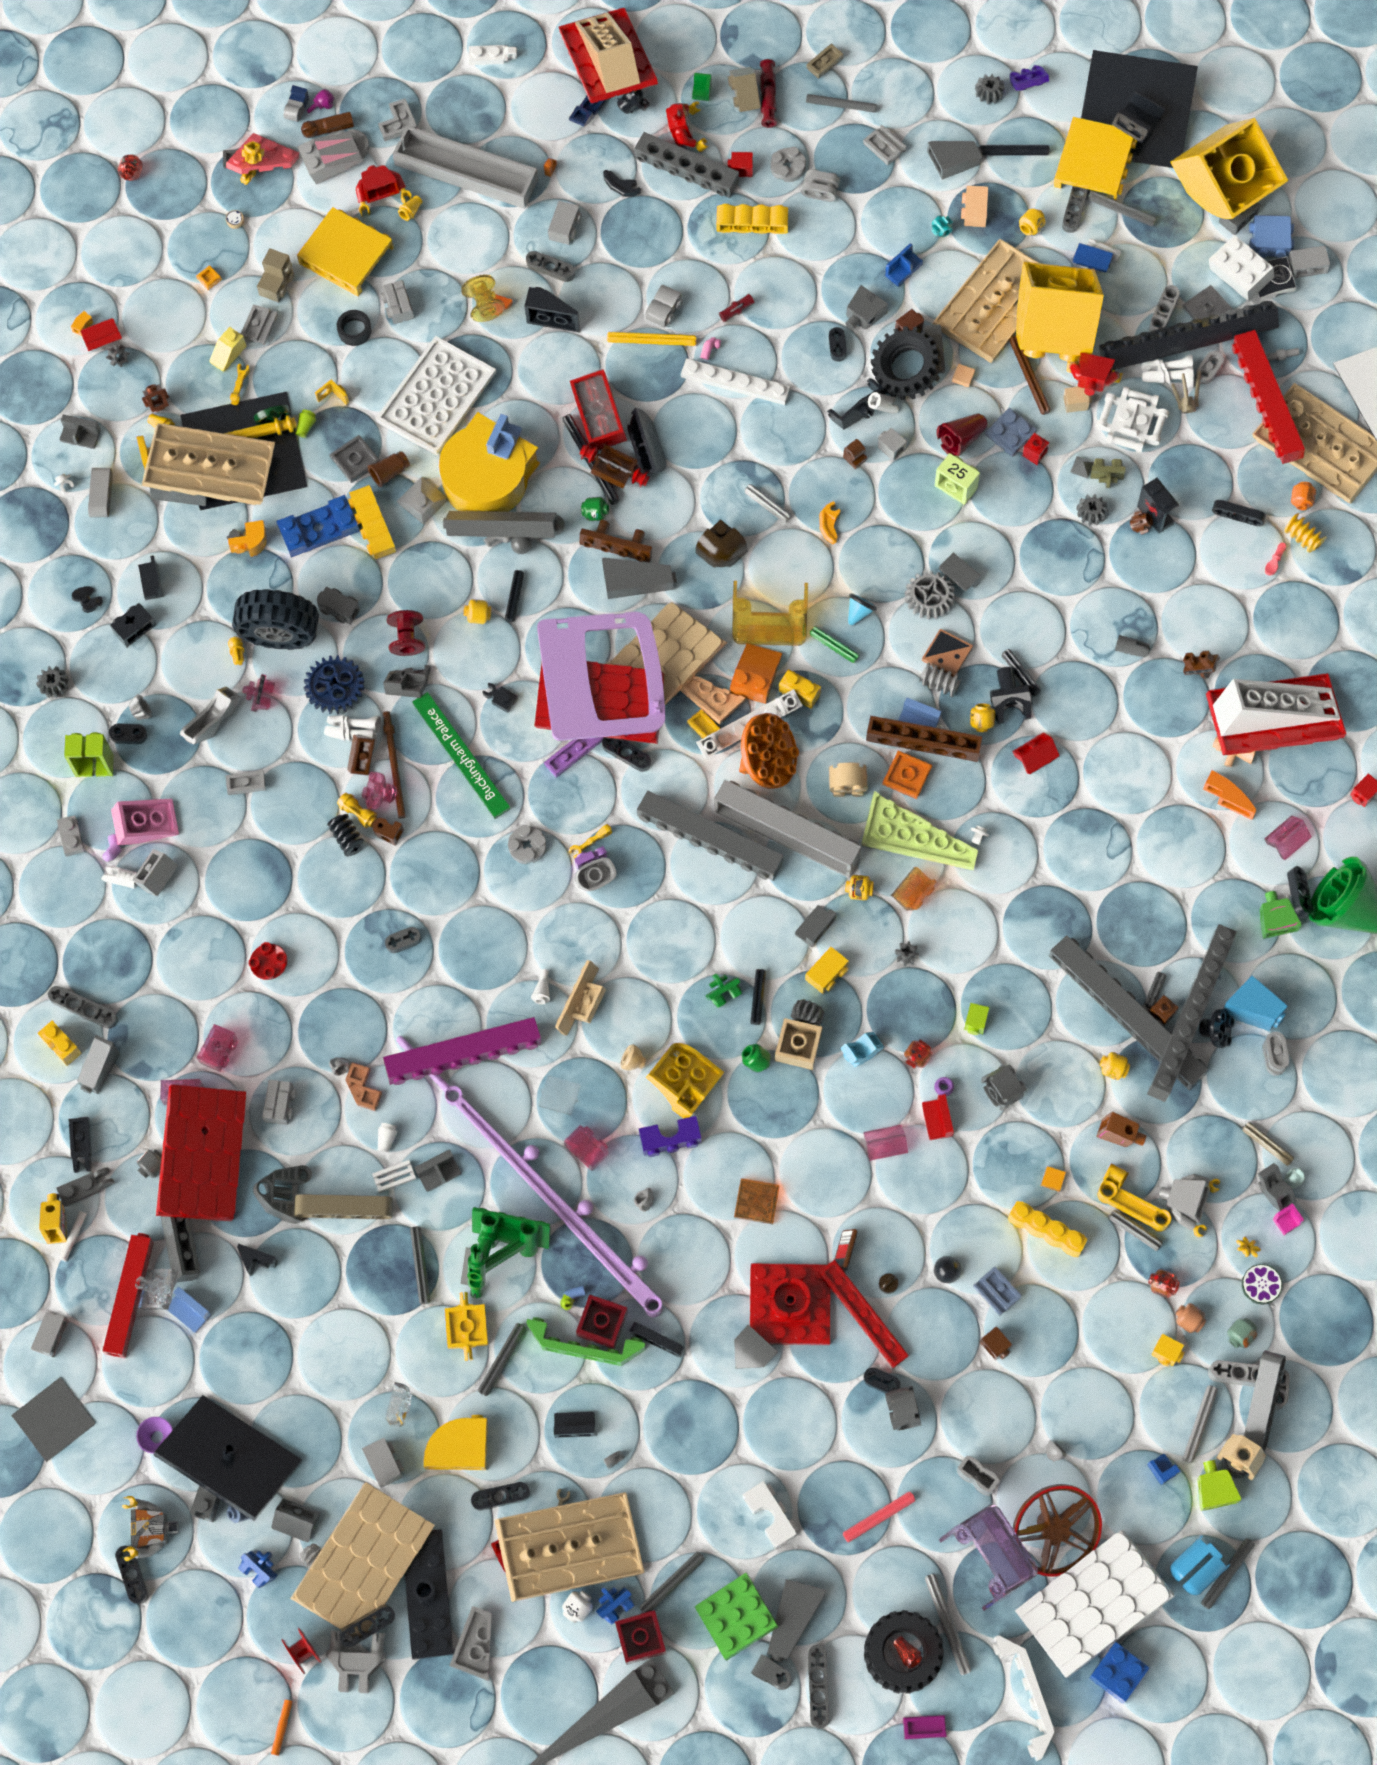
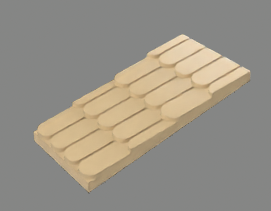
(986, 305)
(1335, 447)
(208, 464)
(682, 648)
(569, 1546)
(362, 1559)

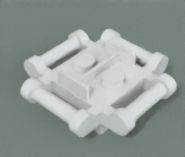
(1132, 419)

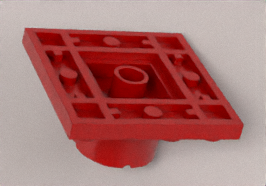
(786, 1323)

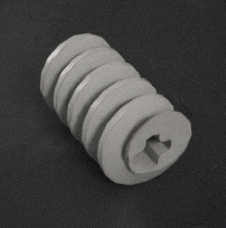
(940, 680)

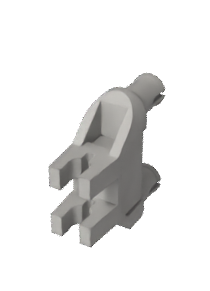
(356, 1663)

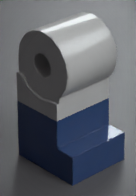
(296, 104)

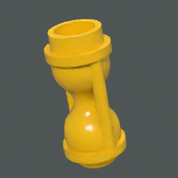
(351, 805)

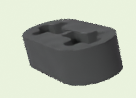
(404, 944)

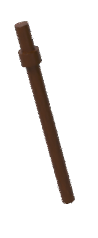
(389, 731)

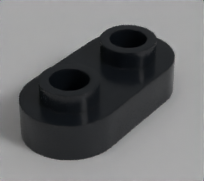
(127, 733)

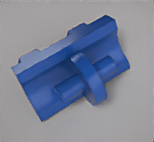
(260, 1564)
(620, 1598)

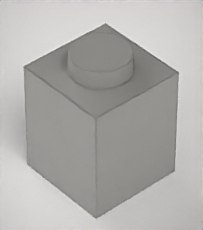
(891, 444)

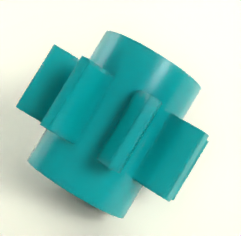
(942, 226)

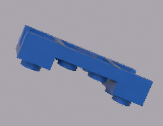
(336, 522)

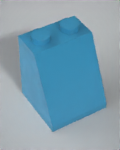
(1256, 1006)

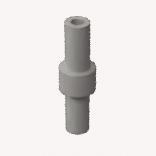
(1282, 354)

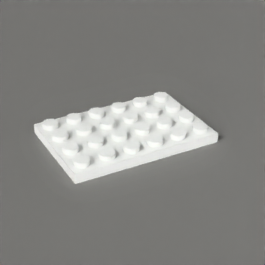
(436, 395)

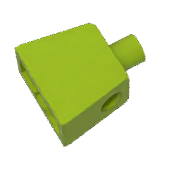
(1216, 1488)

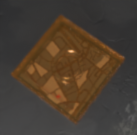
(756, 1201)

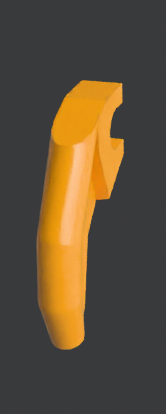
(827, 520)

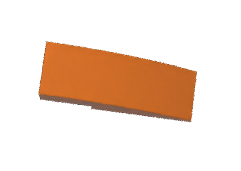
(1230, 795)

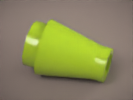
(305, 422)

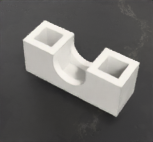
(762, 1498)

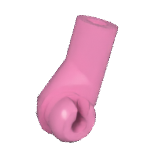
(708, 346)

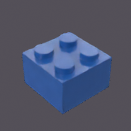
(1119, 1672)

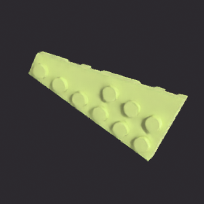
(907, 834)

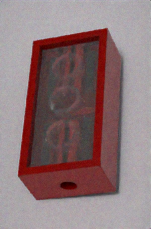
(598, 410)

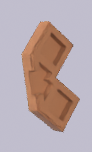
(356, 1081)

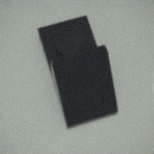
(251, 1256)

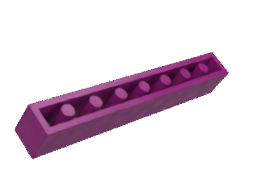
(462, 1051)

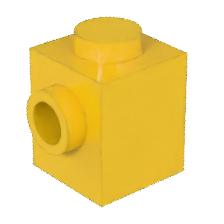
(1168, 1351)

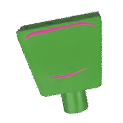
(1277, 916)

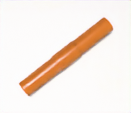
(281, 1728)

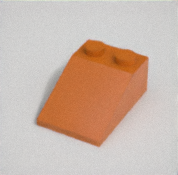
(755, 673)

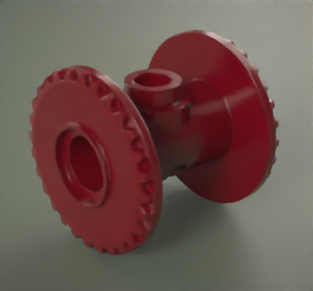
(404, 622)

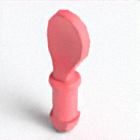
(1272, 566)

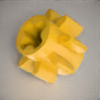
(252, 152)

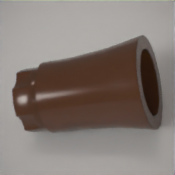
(388, 468)

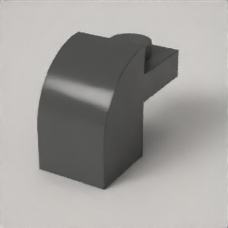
(1274, 1187)

